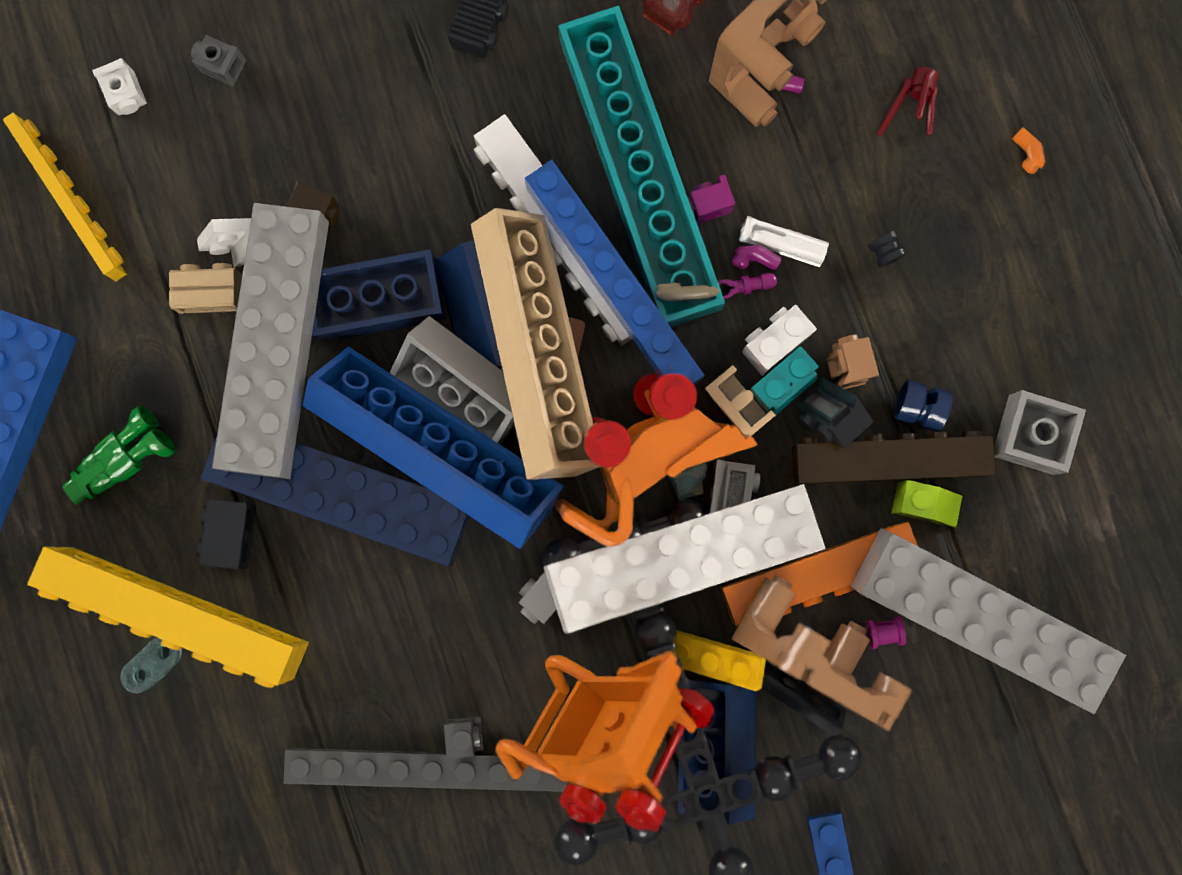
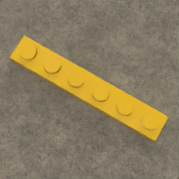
(60, 188)

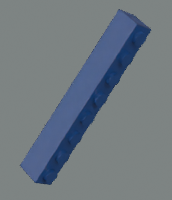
(610, 274)

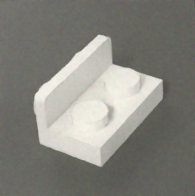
(226, 235)

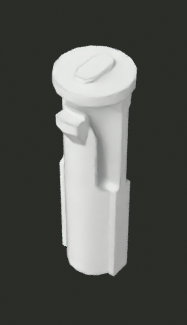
(783, 241)

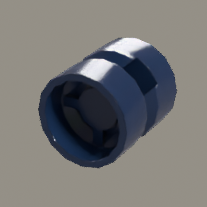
(920, 405)

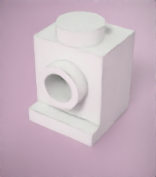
(120, 87)

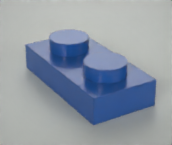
(830, 844)

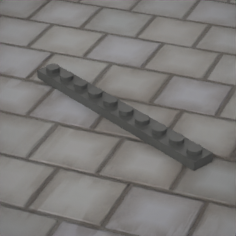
(409, 770)

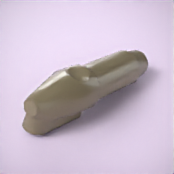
(674, 292)

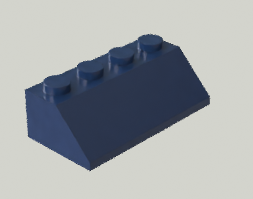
(468, 300)
(730, 742)

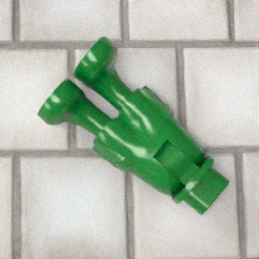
(113, 458)

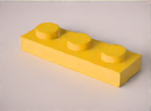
(720, 661)

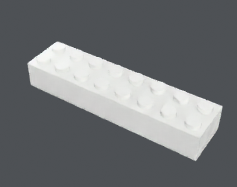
(683, 558)

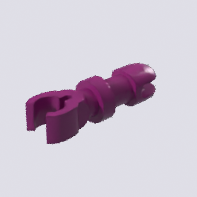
(747, 284)

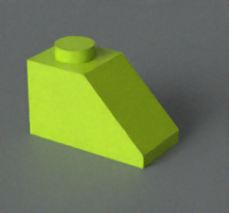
(926, 503)

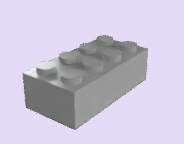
(455, 378)

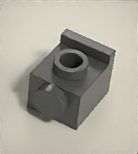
(224, 66)
(463, 737)

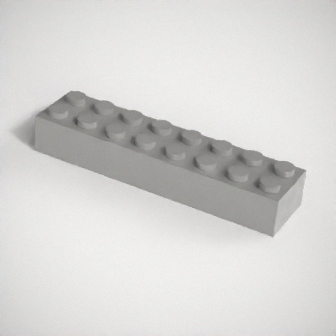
(271, 341)
(987, 621)

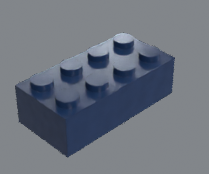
(378, 296)

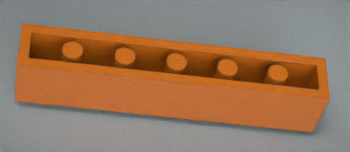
(812, 575)

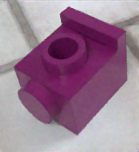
(711, 200)

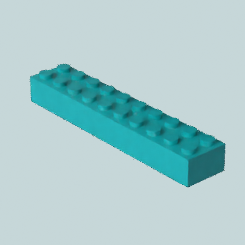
(638, 162)

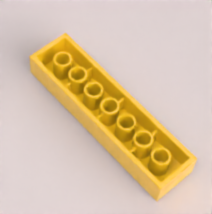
(168, 614)

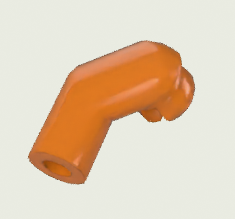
(1033, 149)

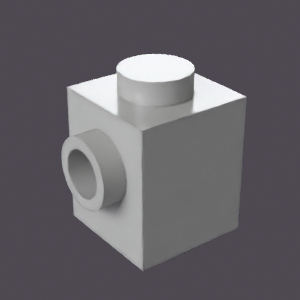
(537, 600)

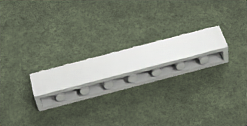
(512, 162)

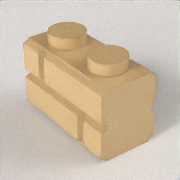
(204, 289)

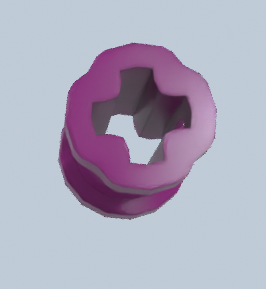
(886, 632)

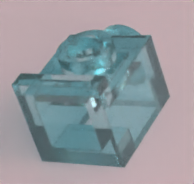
(689, 481)

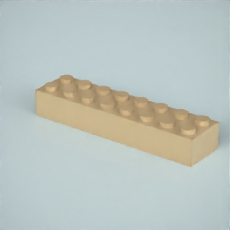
(534, 343)

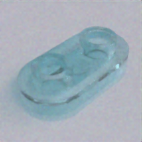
(152, 663)

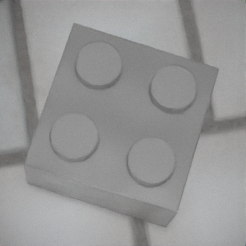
(1039, 432)

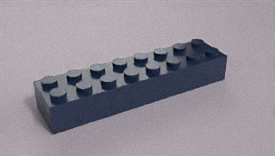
(357, 502)

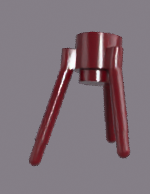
(922, 88)

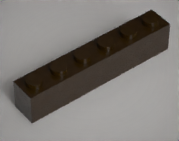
(894, 459)

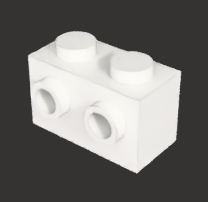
(779, 339)

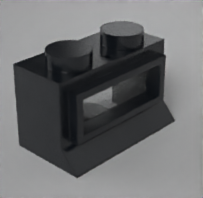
(834, 413)

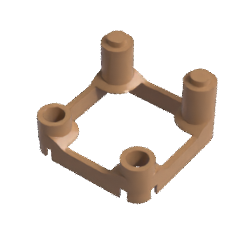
(751, 49)
(817, 660)

